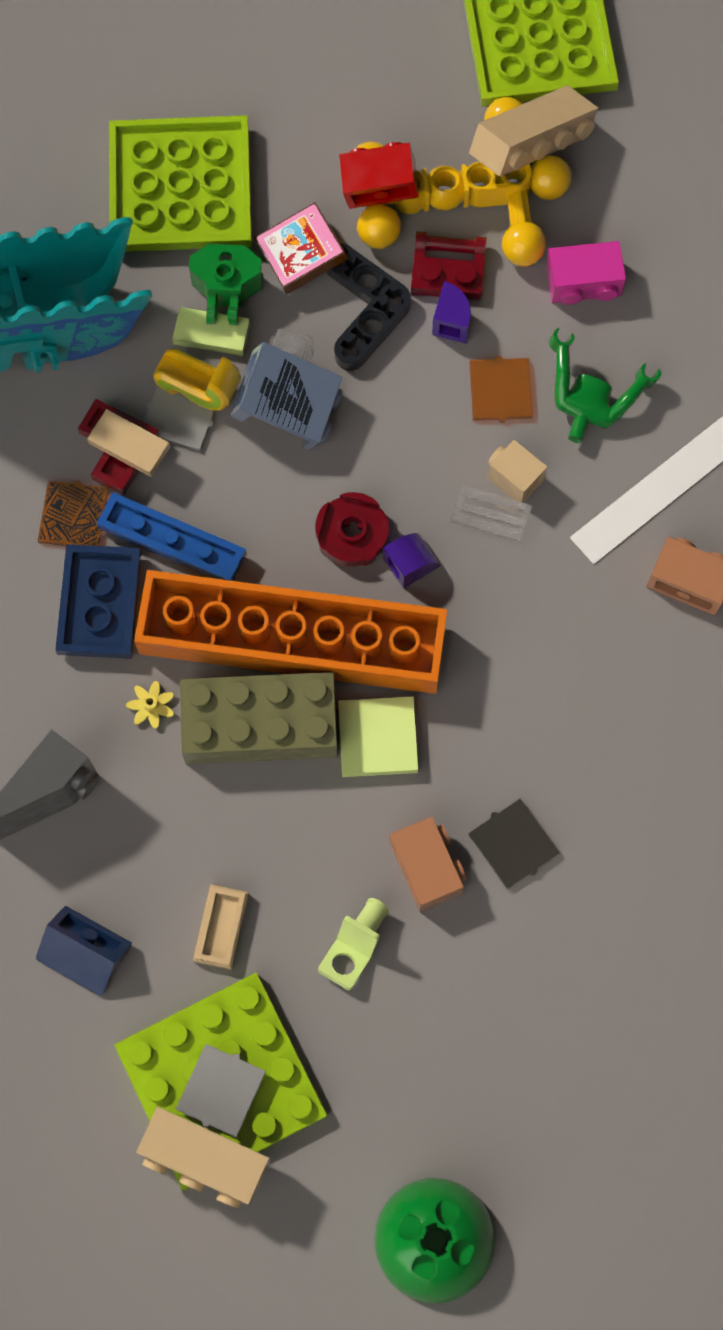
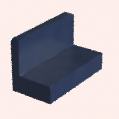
(82, 949)

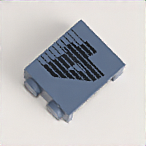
(288, 394)

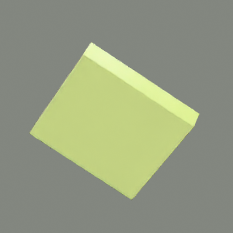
(378, 736)

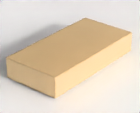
(128, 443)
(221, 927)

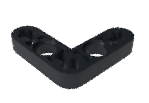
(378, 302)

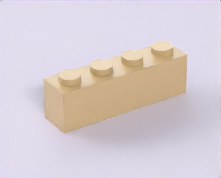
(533, 130)

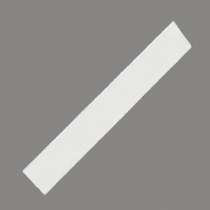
(651, 494)

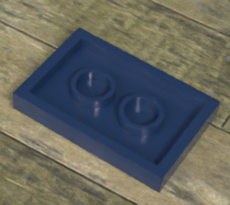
(98, 601)

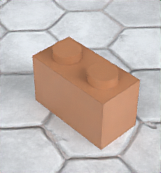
(689, 575)
(427, 863)

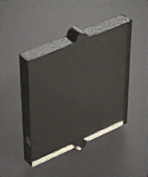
(513, 843)

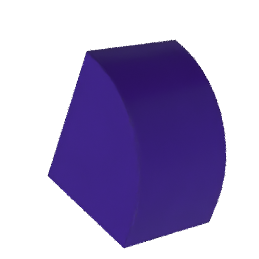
(452, 314)
(409, 559)

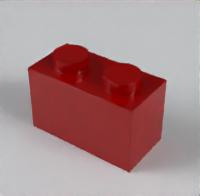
(378, 175)

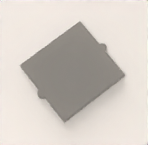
(179, 419)
(221, 1090)

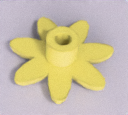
(153, 710)

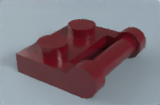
(430, 272)

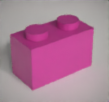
(585, 272)

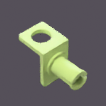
(357, 941)

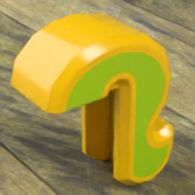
(197, 380)

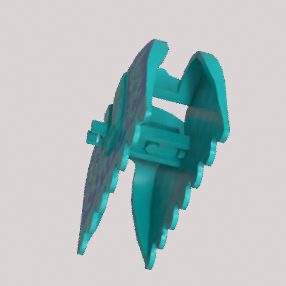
(58, 297)

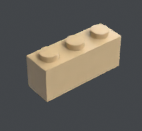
(202, 1158)

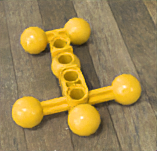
(522, 242)

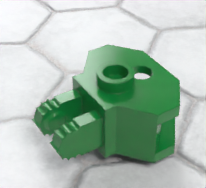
(225, 280)

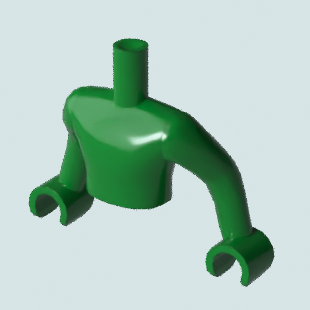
(590, 396)

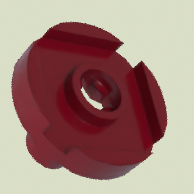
(354, 550)

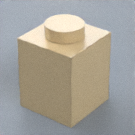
(516, 471)

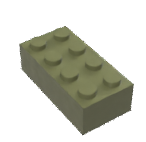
(258, 718)

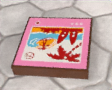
(301, 248)

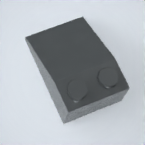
(45, 784)

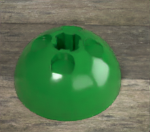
(442, 1274)

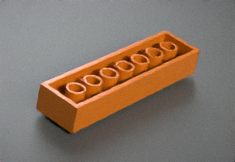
(290, 631)

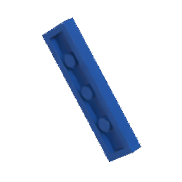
(171, 538)

